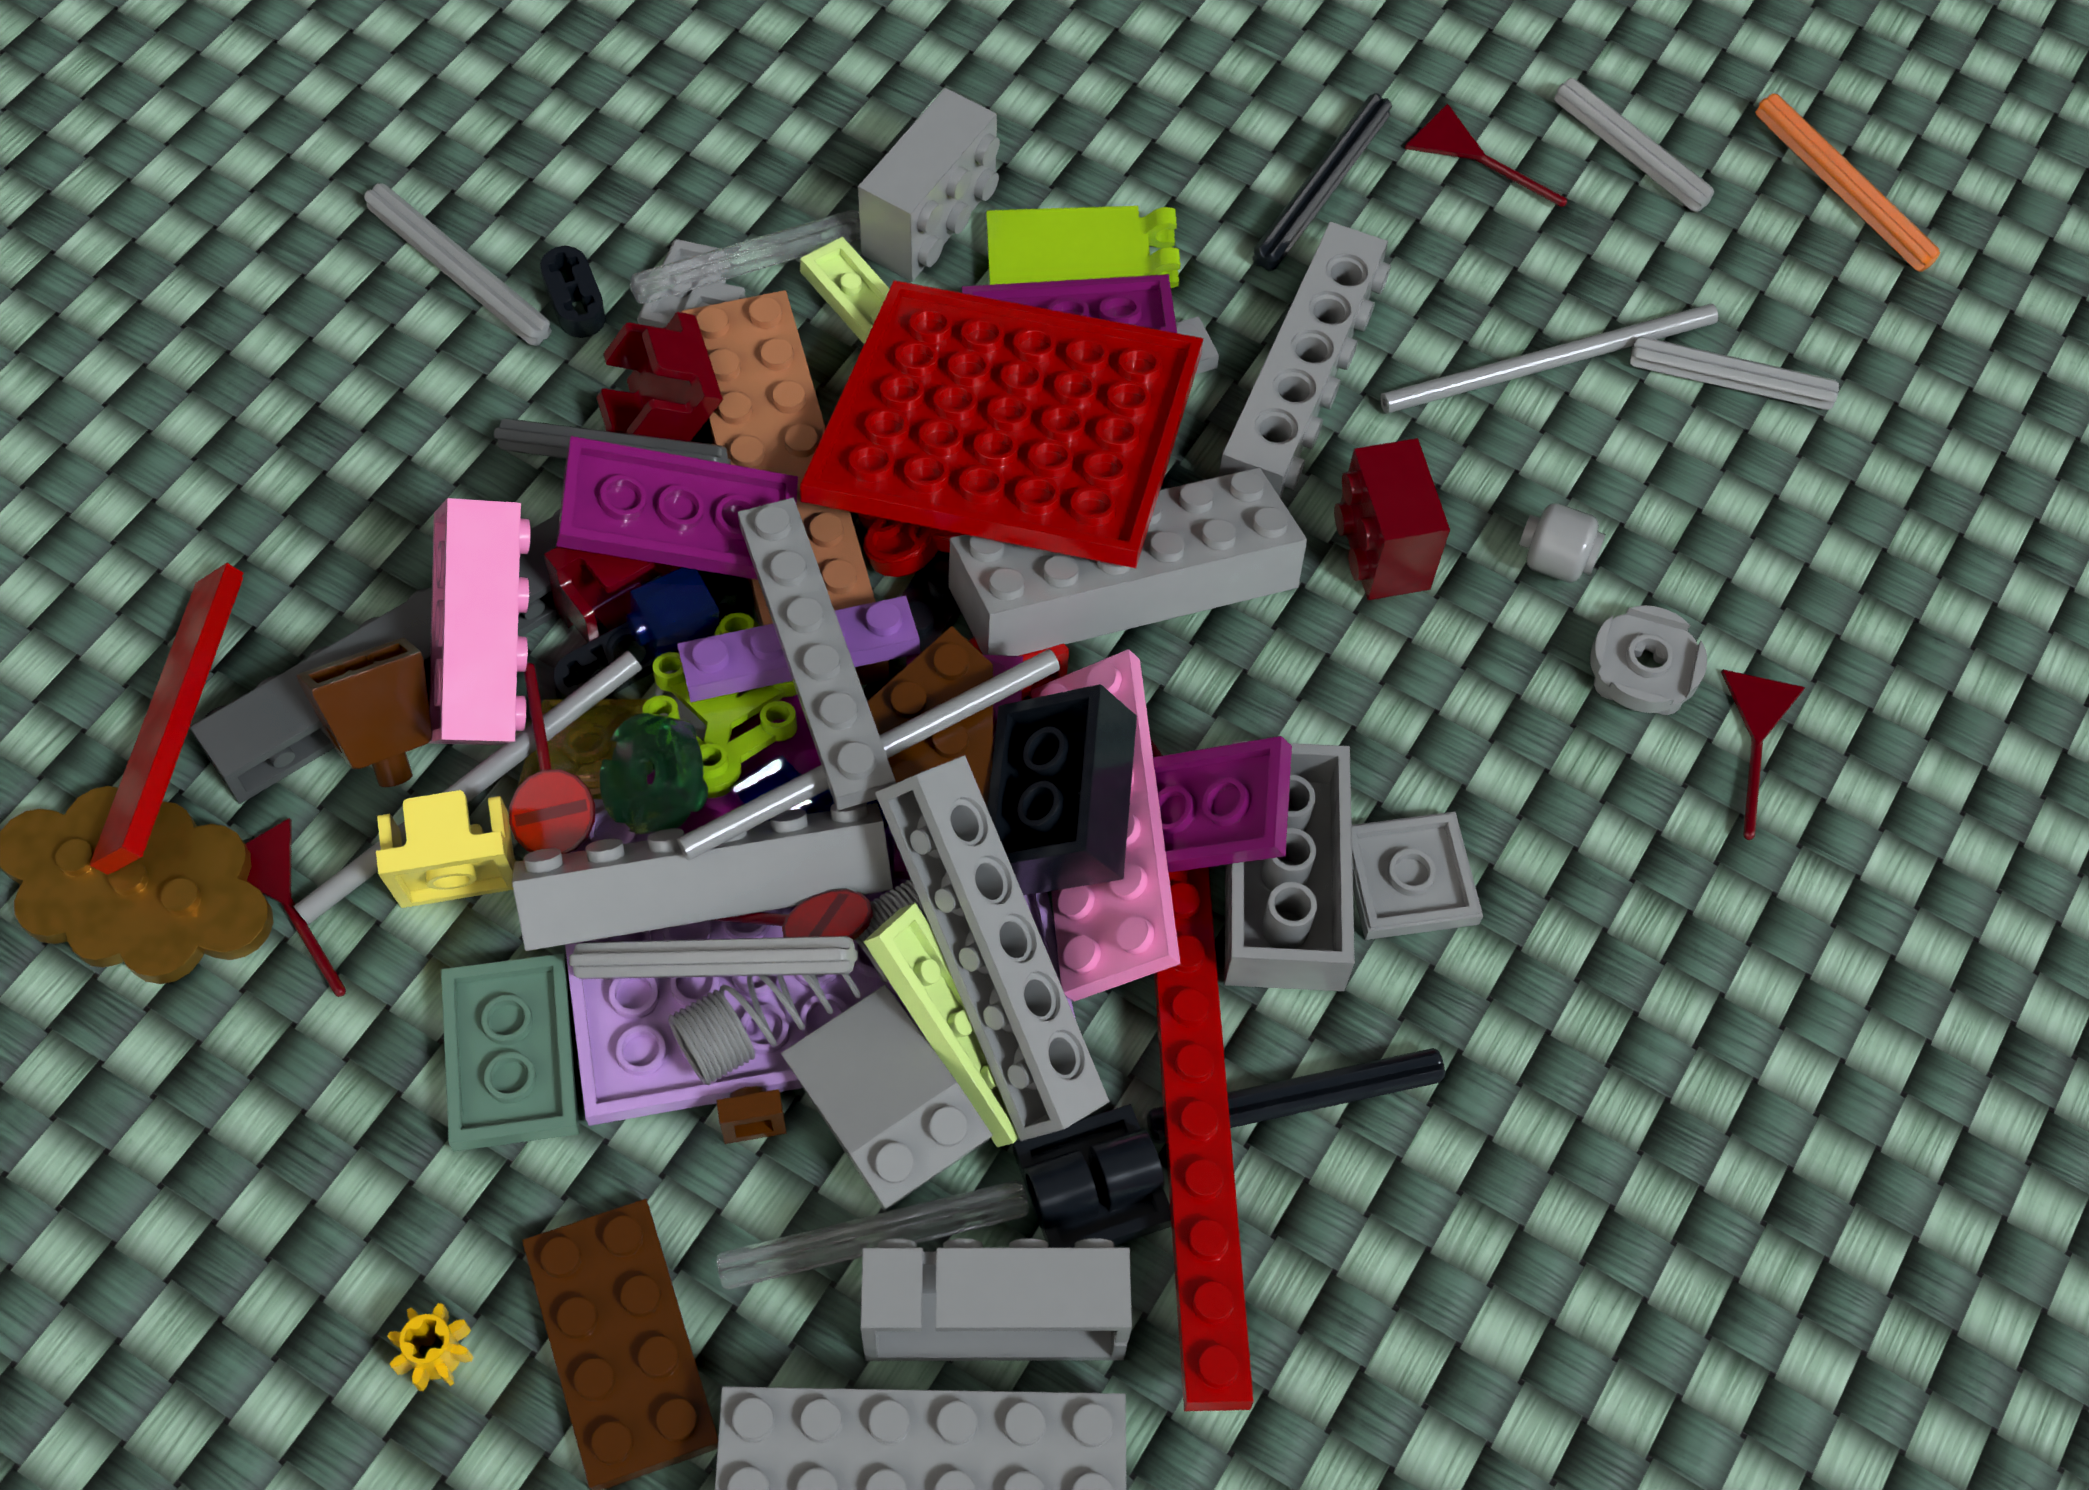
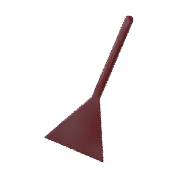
(1449, 136)
(1761, 706)
(272, 876)

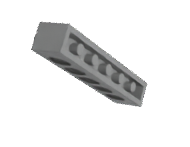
(1306, 357)
(993, 949)

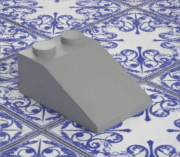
(886, 1097)

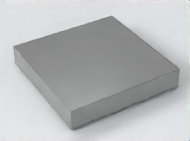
(1412, 876)

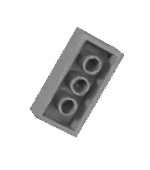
(1295, 913)

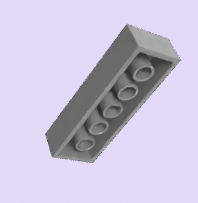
(1202, 551)
(919, 1440)

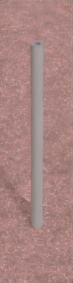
(1547, 358)
(893, 741)
(479, 778)

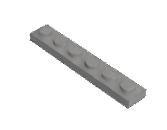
(816, 654)

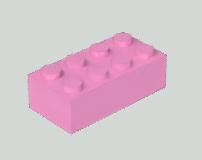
(476, 622)

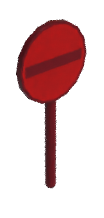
(551, 805)
(821, 915)

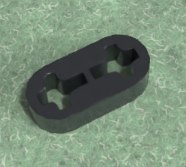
(581, 288)

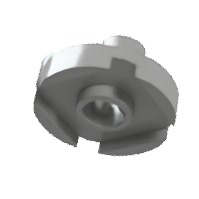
(1644, 688)

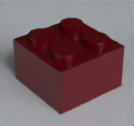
(1391, 519)

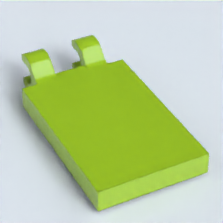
(1080, 244)

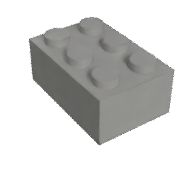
(928, 184)

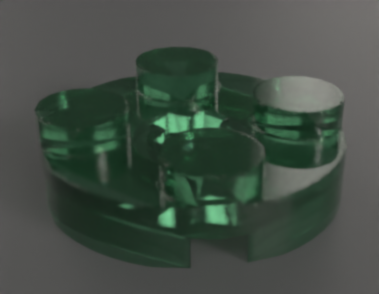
(678, 779)

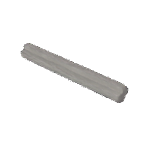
(1634, 145)
(1734, 373)

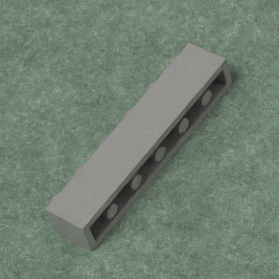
(653, 886)

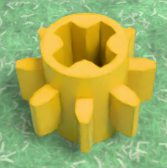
(423, 1331)

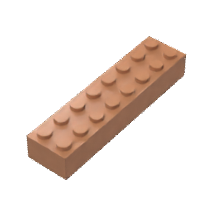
(775, 425)

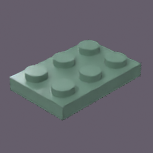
(509, 1052)

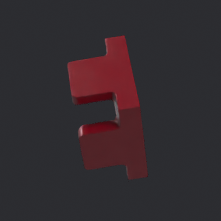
(670, 380)
(596, 587)

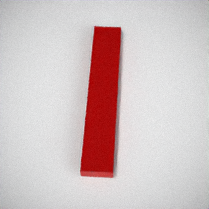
(167, 721)

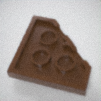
(932, 678)

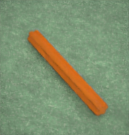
(1848, 183)

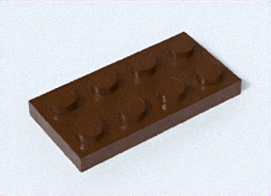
(620, 1345)

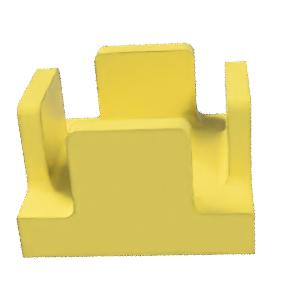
(444, 852)

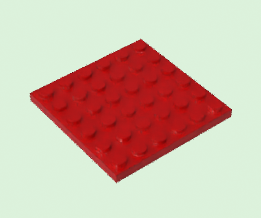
(1007, 423)

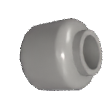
(1562, 542)

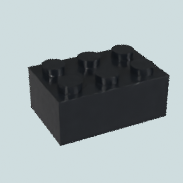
(1063, 787)

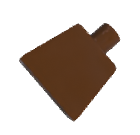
(374, 707)

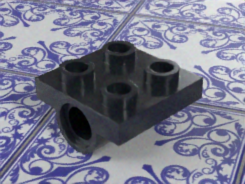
(1095, 1180)

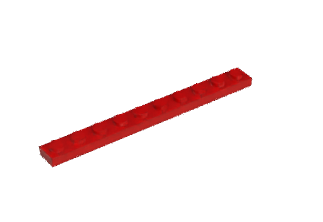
(1201, 1162)

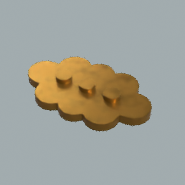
(154, 913)

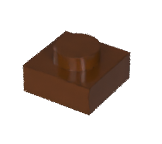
(751, 1114)

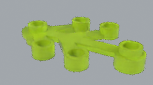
(723, 713)

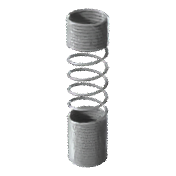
(714, 1034)

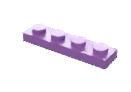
(756, 660)

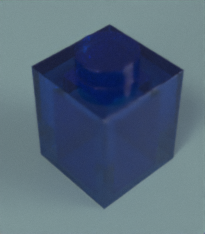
(672, 611)

